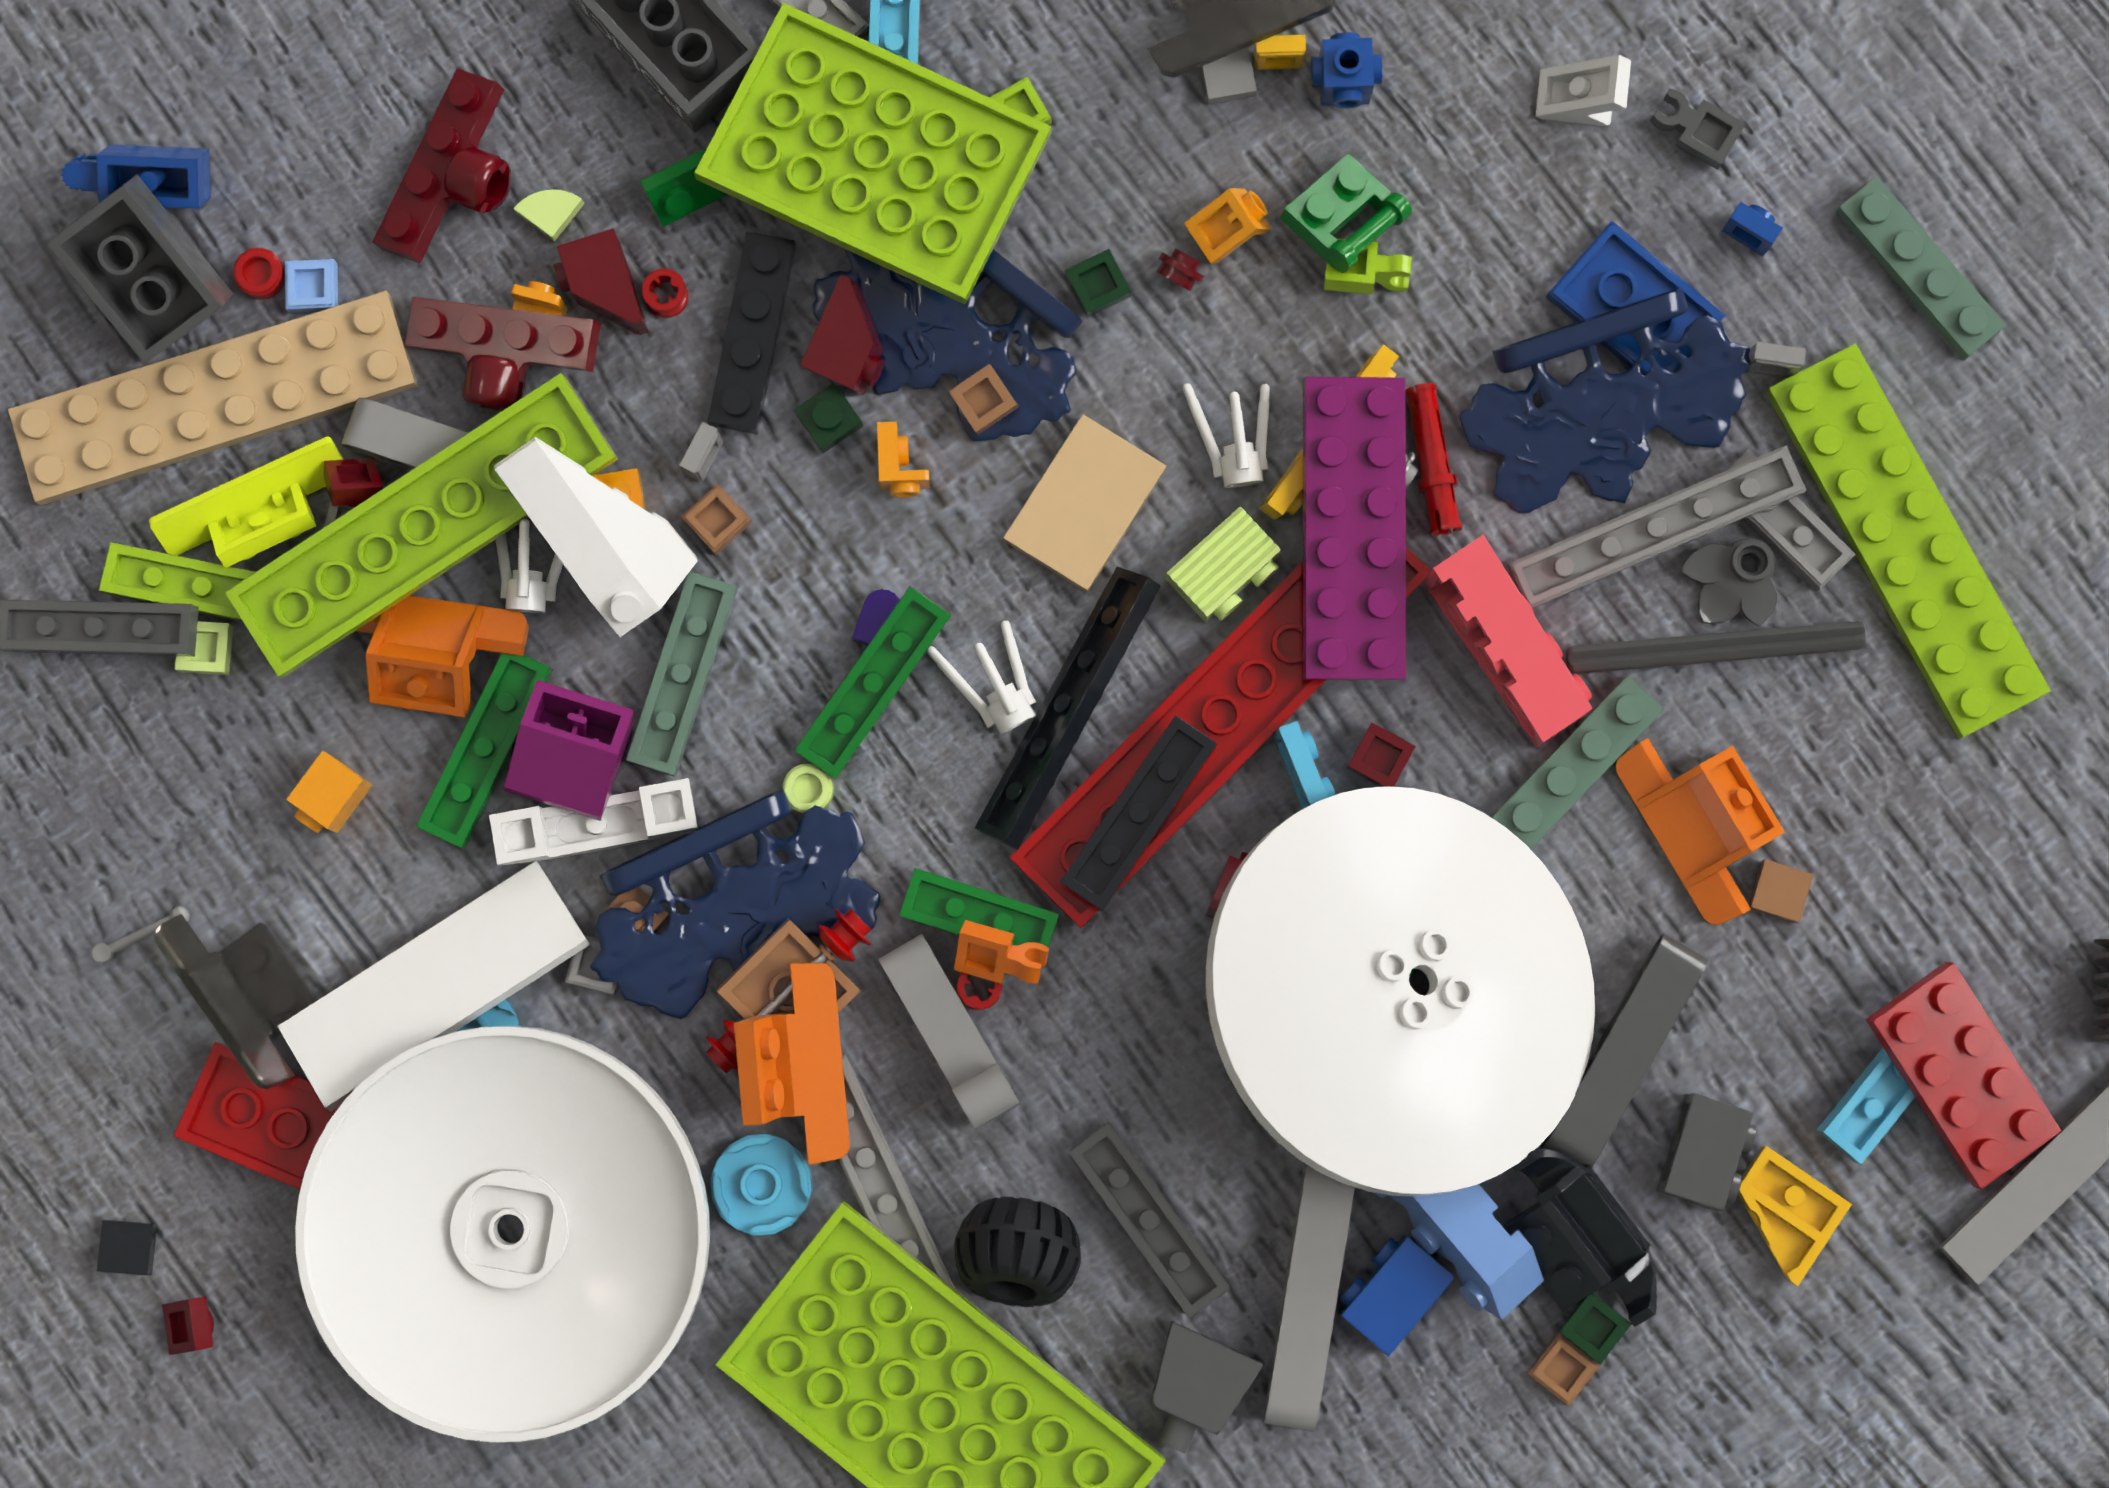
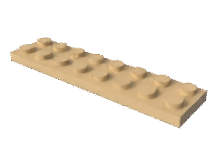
(212, 398)

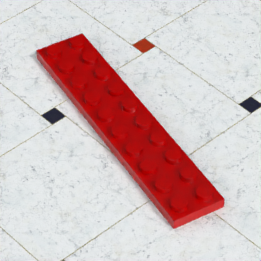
(1231, 697)

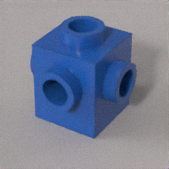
(1346, 86)

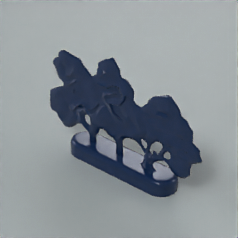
(938, 336)
(1600, 417)
(739, 909)

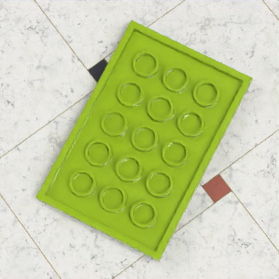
(873, 153)

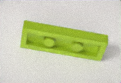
(170, 579)

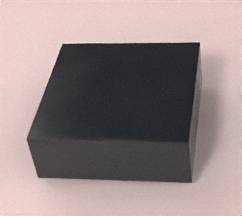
(127, 1247)

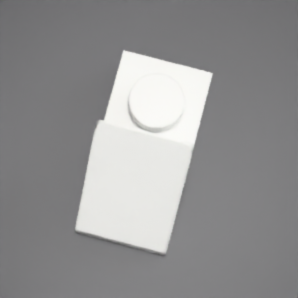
(1584, 90)

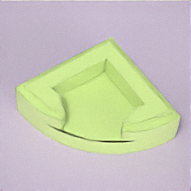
(549, 210)

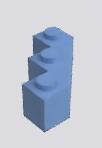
(1491, 1264)

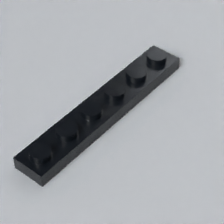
(1067, 707)

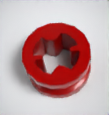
(674, 306)
(974, 1001)

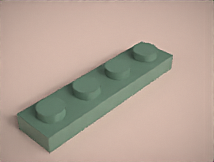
(1920, 268)
(682, 674)
(1578, 762)

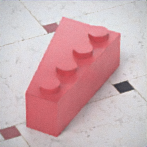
(1508, 641)

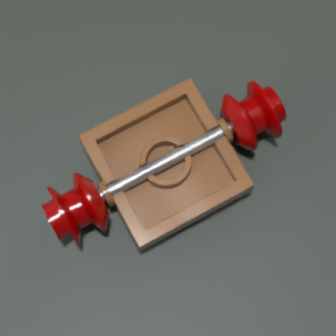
(764, 979)

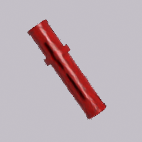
(1436, 476)

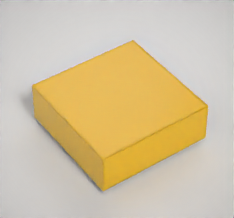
(1280, 52)

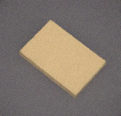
(1085, 503)

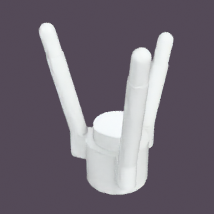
(1240, 463)
(524, 587)
(1007, 705)

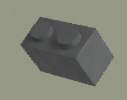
(1707, 1152)

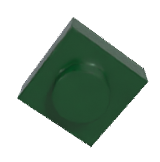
(1097, 283)
(828, 418)
(1594, 1327)

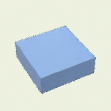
(311, 285)

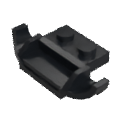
(1583, 1236)

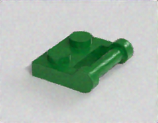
(1334, 202)

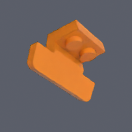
(426, 647)
(1702, 822)
(796, 1065)

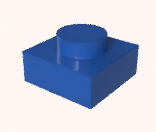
(1753, 227)

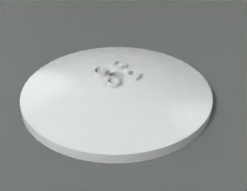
(1321, 1006)
(409, 1253)

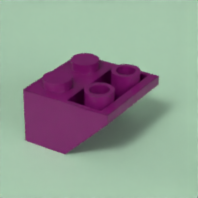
(569, 750)

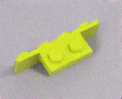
(251, 509)

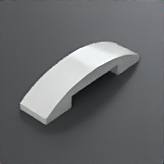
(627, 820)

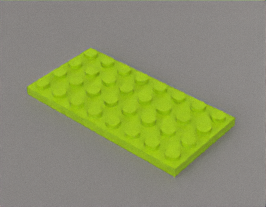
(917, 1380)

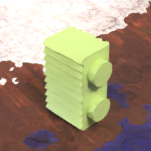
(1224, 566)

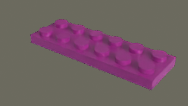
(1354, 528)

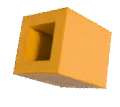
(328, 794)

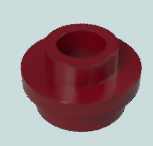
(1180, 269)

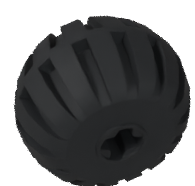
(1017, 1252)

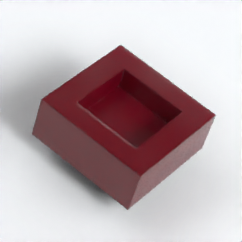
(351, 480)
(1381, 756)
(188, 1325)

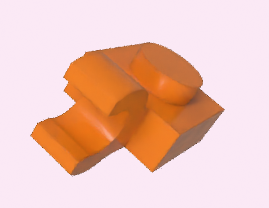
(991, 956)

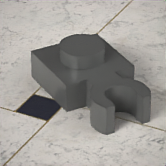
(1705, 132)

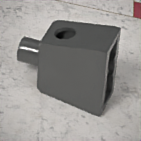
(1198, 1384)

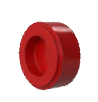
(259, 273)

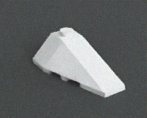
(609, 545)

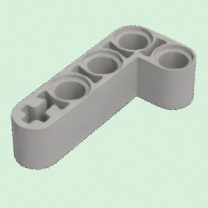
(949, 1032)

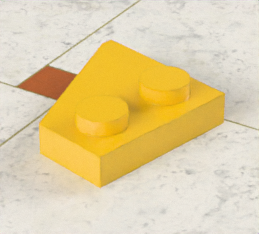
(1790, 1211)

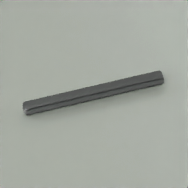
(1715, 647)

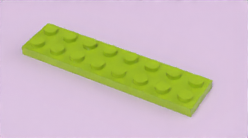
(408, 531)
(1907, 541)

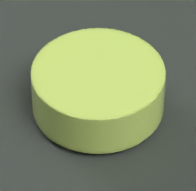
(808, 786)

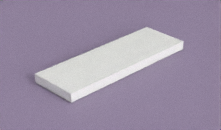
(434, 983)

